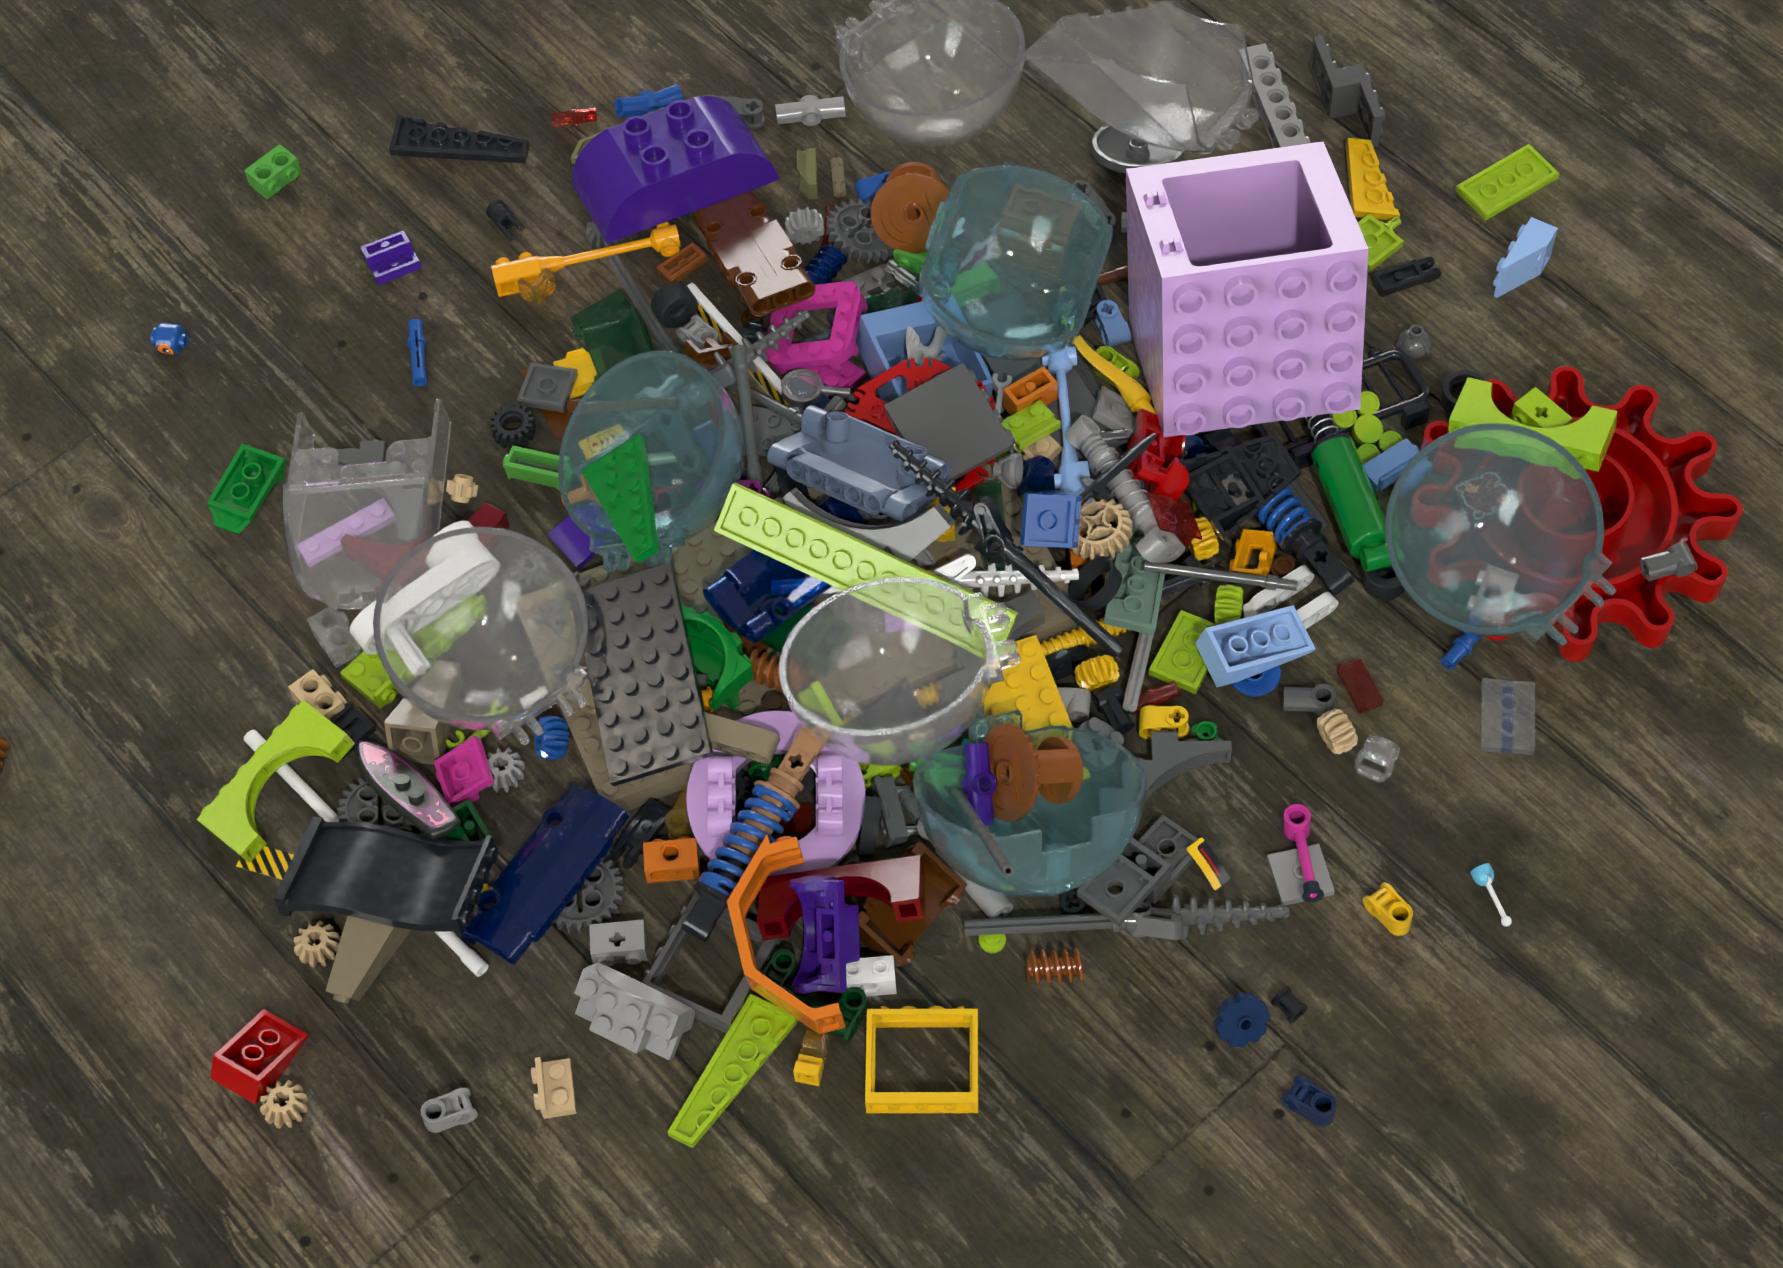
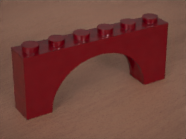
(893, 881)

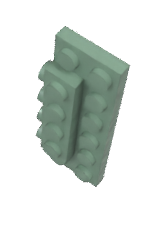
(1140, 592)

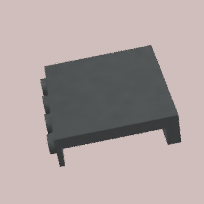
(951, 421)

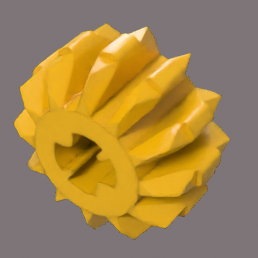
(1208, 545)
(1097, 672)

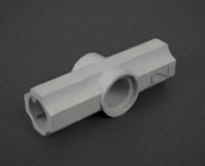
(810, 110)

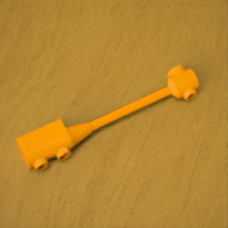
(529, 267)

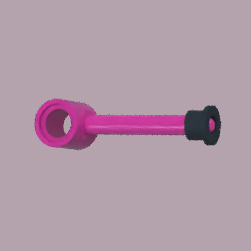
(1299, 832)

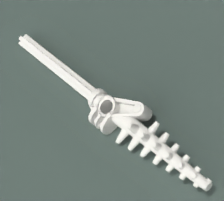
(960, 573)

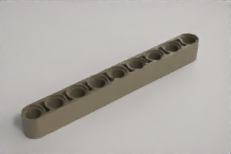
(724, 733)

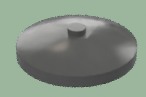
(1123, 152)

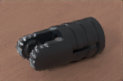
(503, 218)

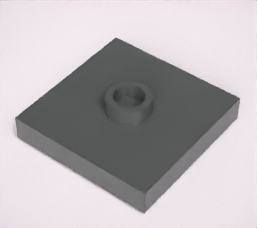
(547, 387)

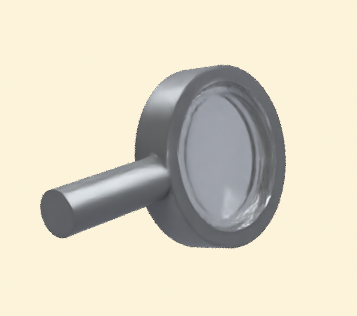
(806, 388)

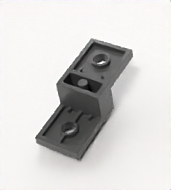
(1346, 91)
(1140, 871)

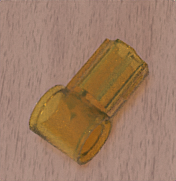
(679, 815)

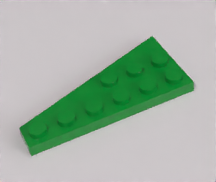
(625, 492)

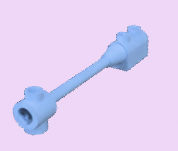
(1070, 468)

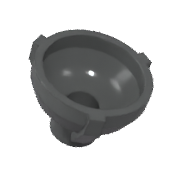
(1413, 344)

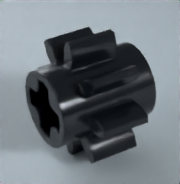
(749, 331)

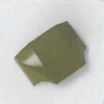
(807, 173)

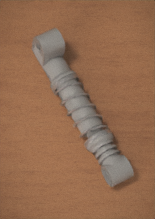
(1156, 545)

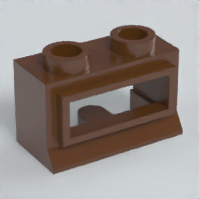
(706, 356)

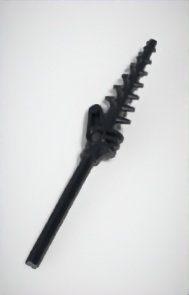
(988, 523)

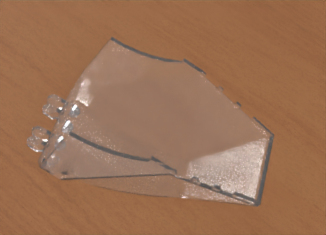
(1154, 74)

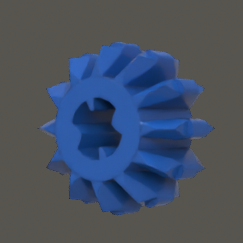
(554, 740)

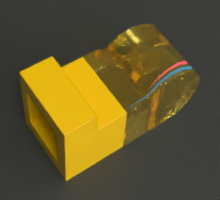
(811, 1058)

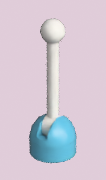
(1484, 876)

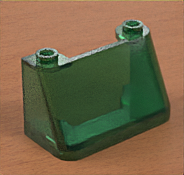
(611, 332)

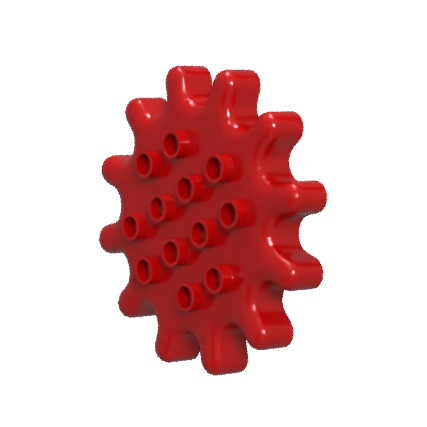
(1645, 509)

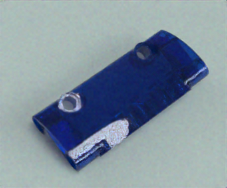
(759, 583)
(545, 873)

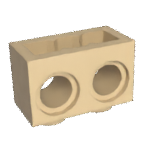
(321, 697)

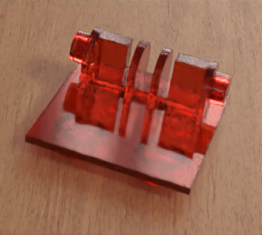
(1174, 517)

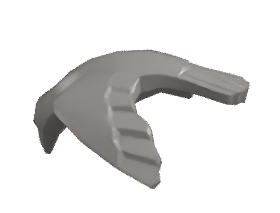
(917, 351)

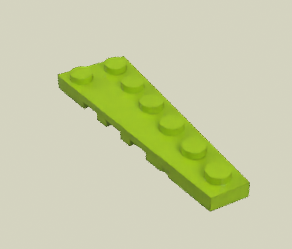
(741, 1053)

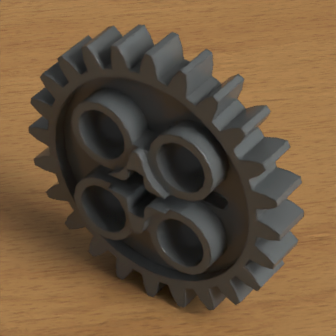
(854, 234)
(357, 808)
(606, 890)

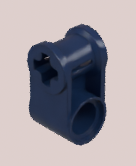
(1306, 1097)

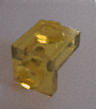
(539, 289)

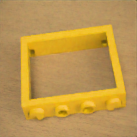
(920, 1101)

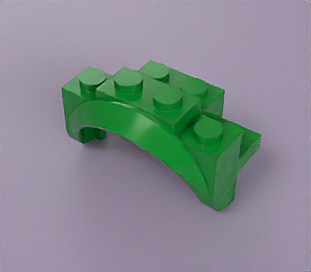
(719, 656)

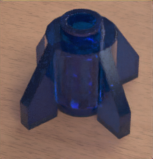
(1037, 475)

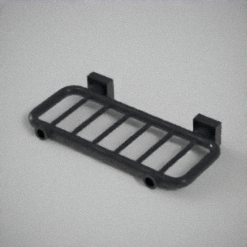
(1414, 410)

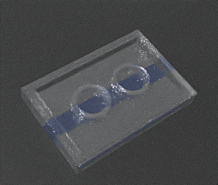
(1507, 716)

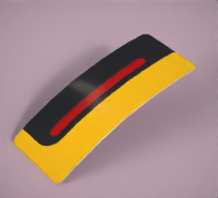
(1208, 863)

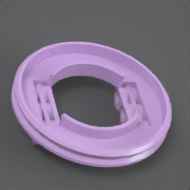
(838, 797)

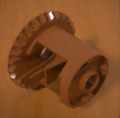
(908, 206)
(1022, 771)

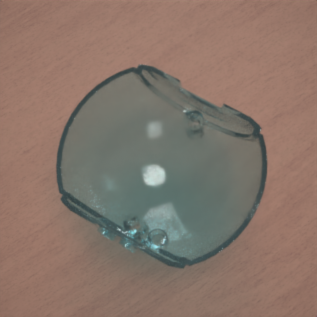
(1013, 262)
(1054, 843)

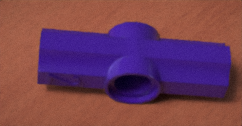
(978, 773)

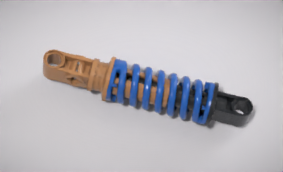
(771, 803)

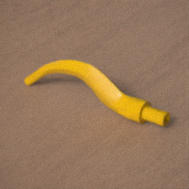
(1131, 391)

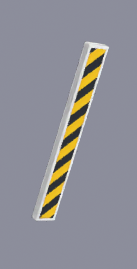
(764, 375)

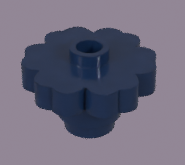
(1241, 1019)

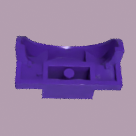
(829, 934)

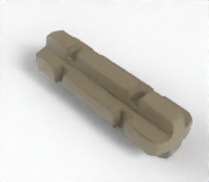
(838, 177)

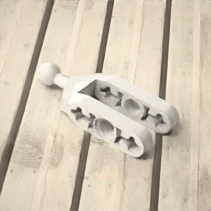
(1309, 613)

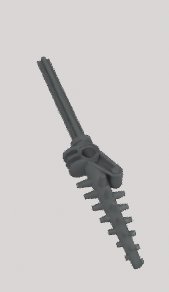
(725, 371)
(1144, 921)

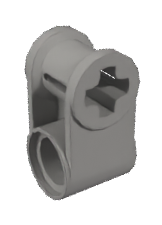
(697, 331)
(450, 1110)

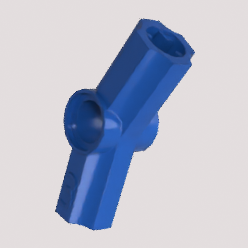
(647, 101)

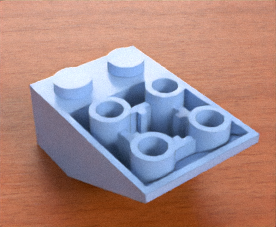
(1525, 256)

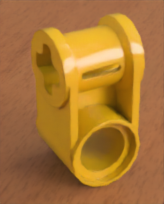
(1163, 718)
(1386, 905)

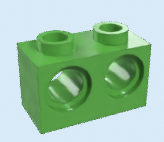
(273, 171)

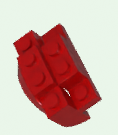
(1160, 461)

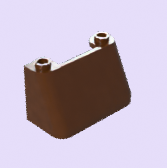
(878, 921)

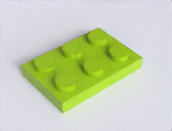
(1179, 656)

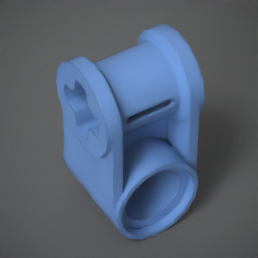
(1111, 324)

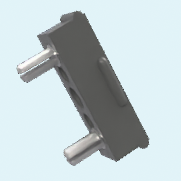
(891, 816)

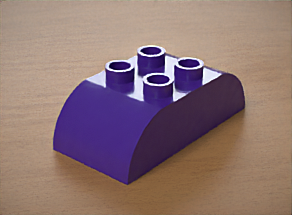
(668, 166)

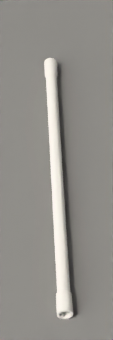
(466, 954)

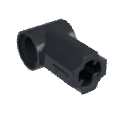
(1110, 702)

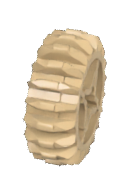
(1101, 536)

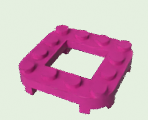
(843, 336)

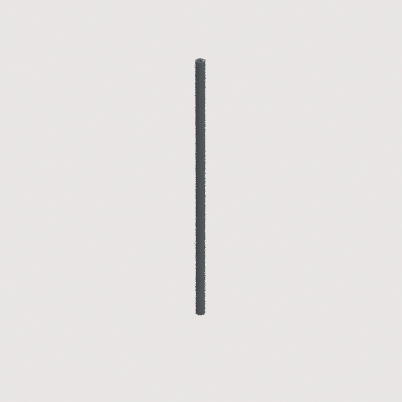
(983, 833)

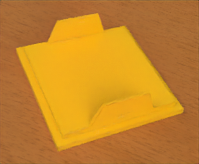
(579, 360)

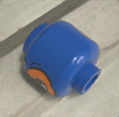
(169, 338)

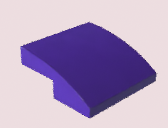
(390, 257)
(572, 542)

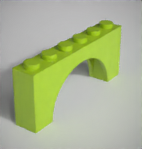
(1584, 439)
(233, 810)

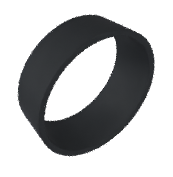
(1087, 574)

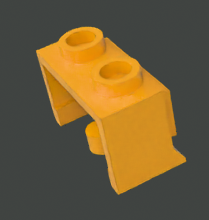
(1258, 541)

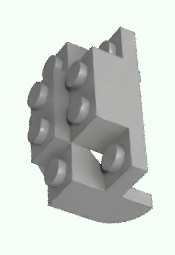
(631, 1011)

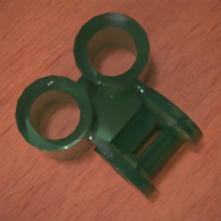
(890, 299)

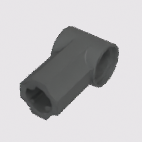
(1674, 560)
(1307, 699)

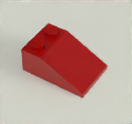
(257, 1056)

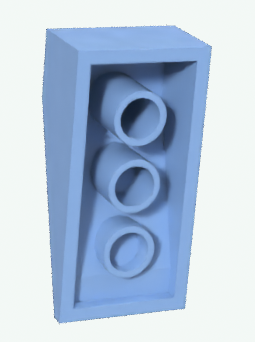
(1253, 645)

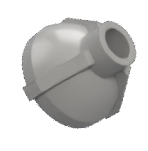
(1010, 470)

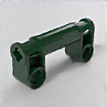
(784, 978)

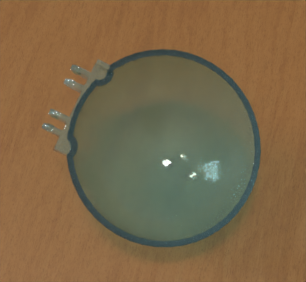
(690, 446)
(1501, 502)

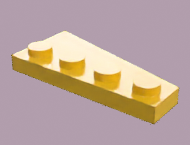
(1367, 183)

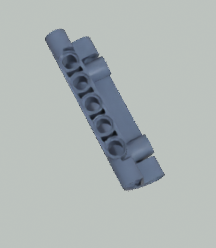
(855, 464)

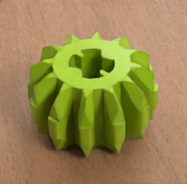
(1228, 604)

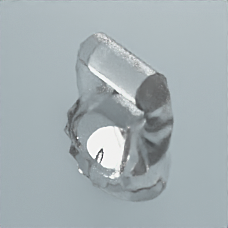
(1378, 751)

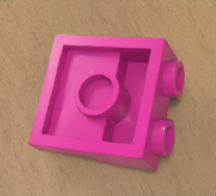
(848, 376)
(464, 772)

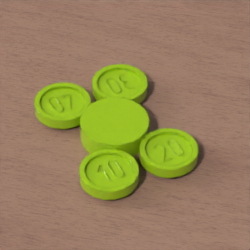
(1367, 428)

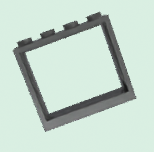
(676, 938)

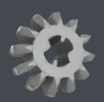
(804, 226)
(513, 769)

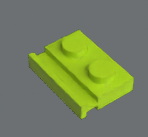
(1031, 424)

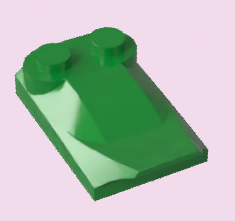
(245, 487)

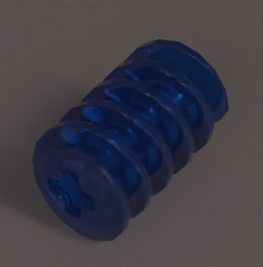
(825, 264)

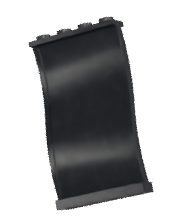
(386, 876)

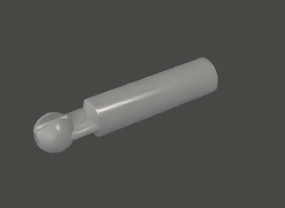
(991, 903)

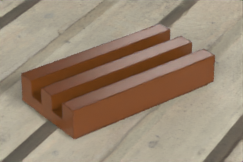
(684, 266)

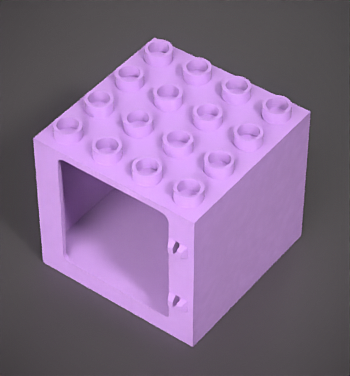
(1246, 288)

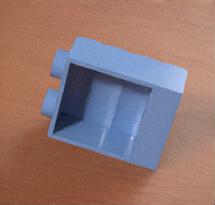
(883, 346)

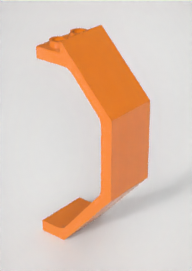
(768, 859)

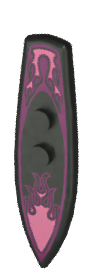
(405, 788)

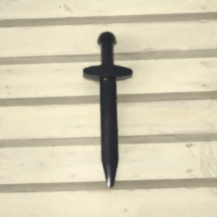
(1096, 487)

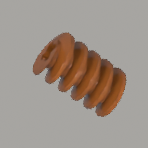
(765, 671)
(1054, 966)

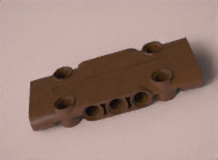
(754, 254)

